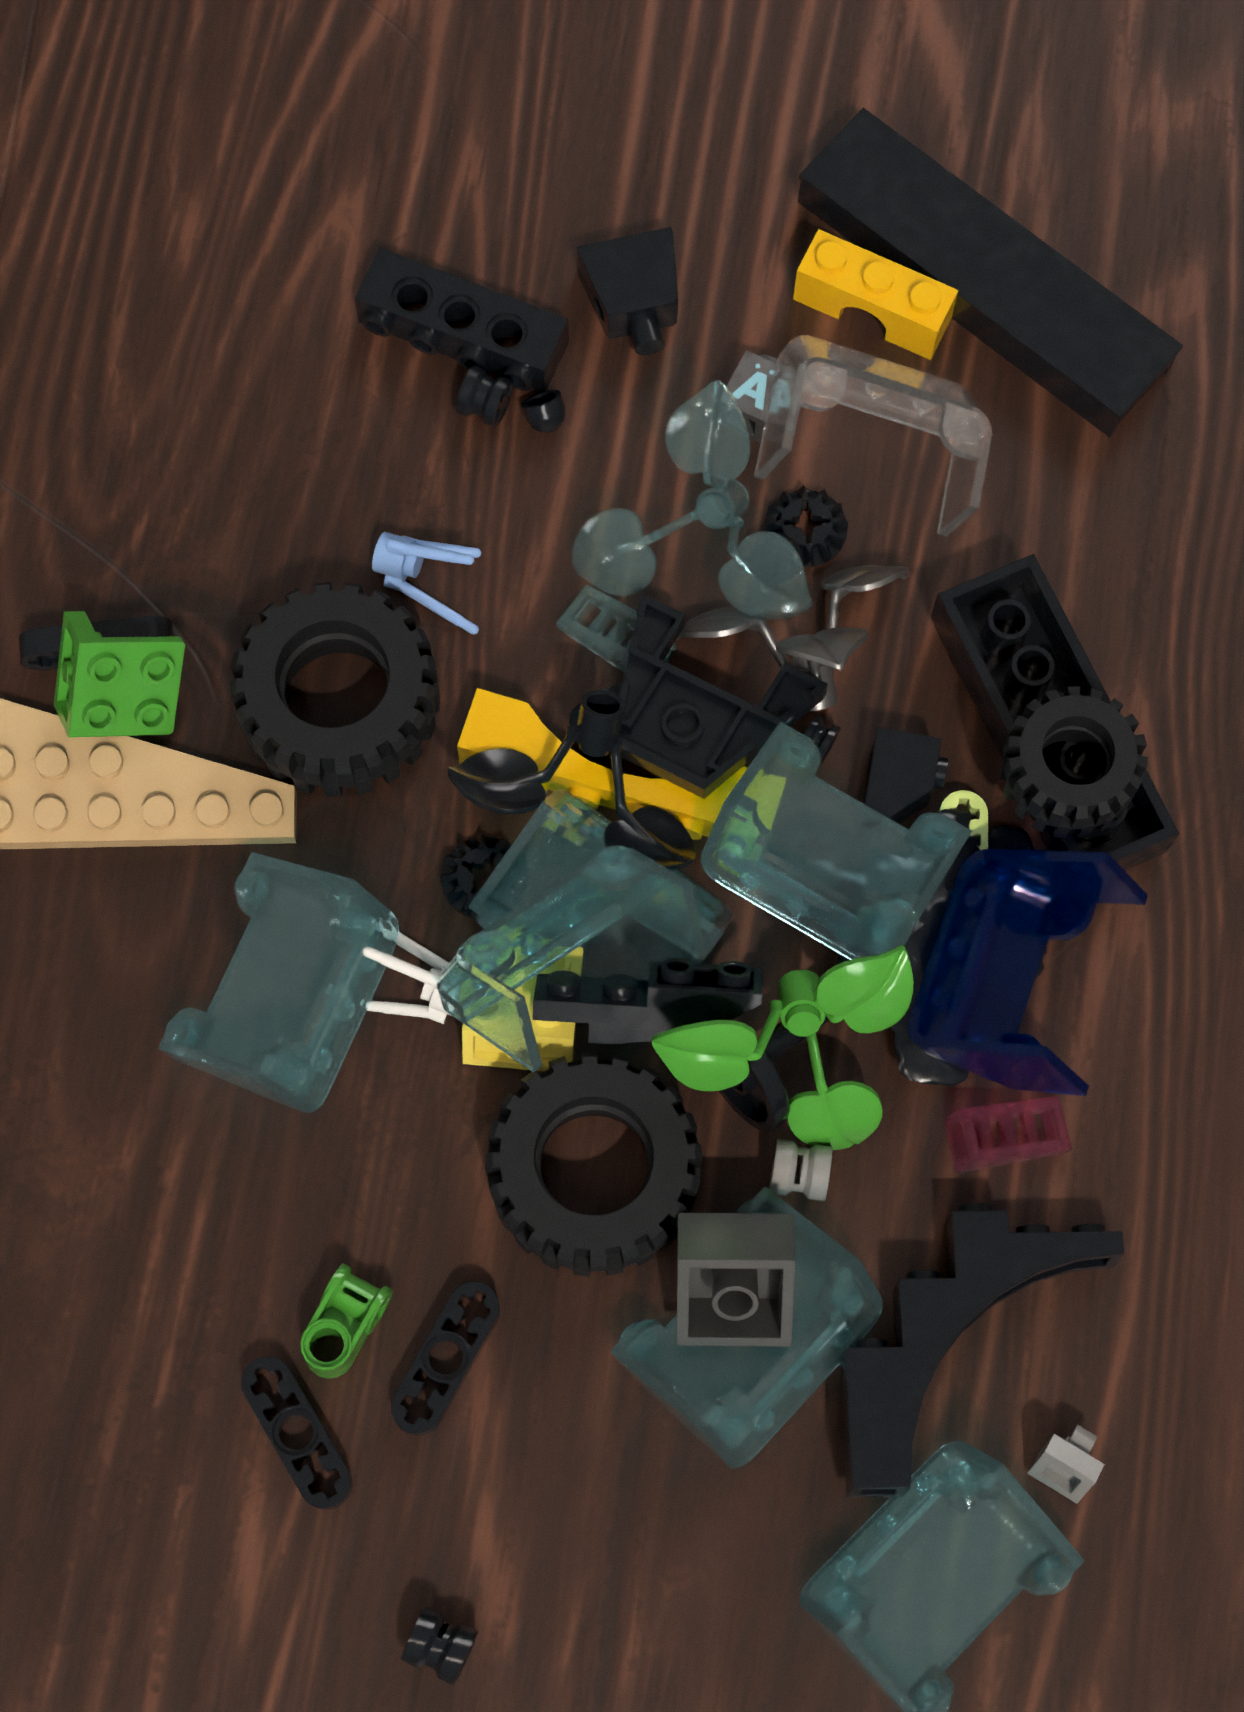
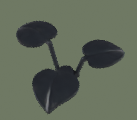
(511, 783)

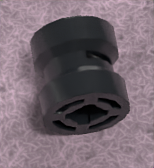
(439, 1645)

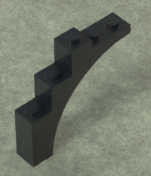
(984, 1266)

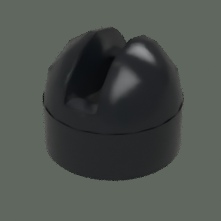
(545, 411)

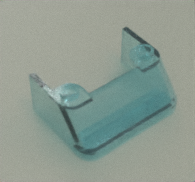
(493, 963)

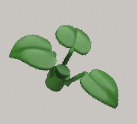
(863, 991)

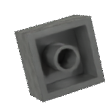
(735, 1279)

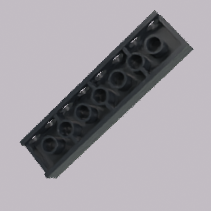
(1010, 283)

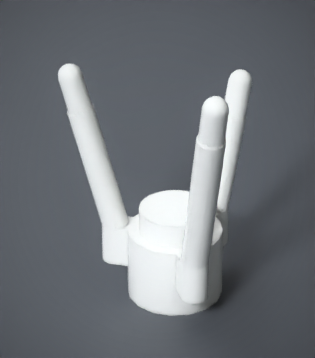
(429, 993)

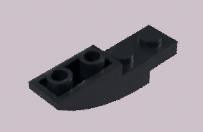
(635, 1010)

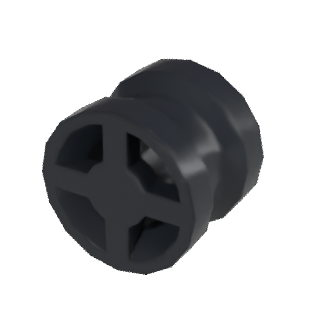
(484, 396)

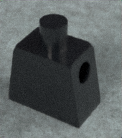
(632, 286)

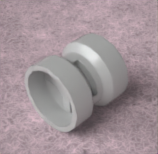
(813, 1172)

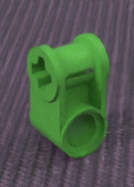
(344, 1318)

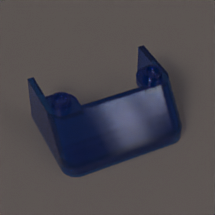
(991, 952)

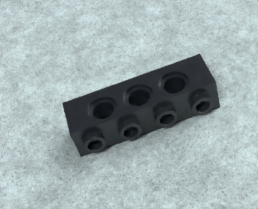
(399, 281)

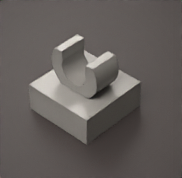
(1067, 1464)

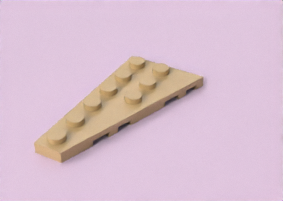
(126, 792)

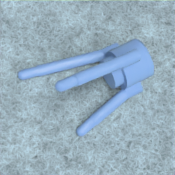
(403, 557)

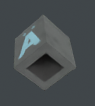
(752, 389)

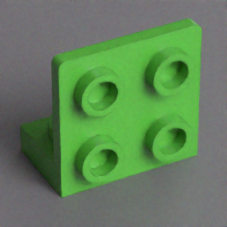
(116, 681)

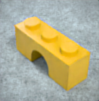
(905, 301)

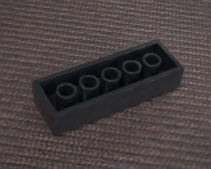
(1012, 649)

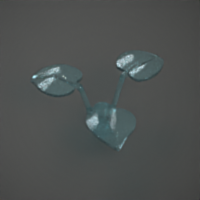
(710, 438)

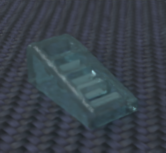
(606, 647)

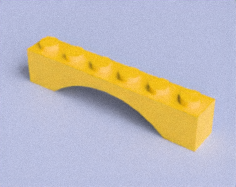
(512, 724)

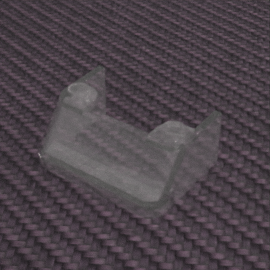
(826, 374)

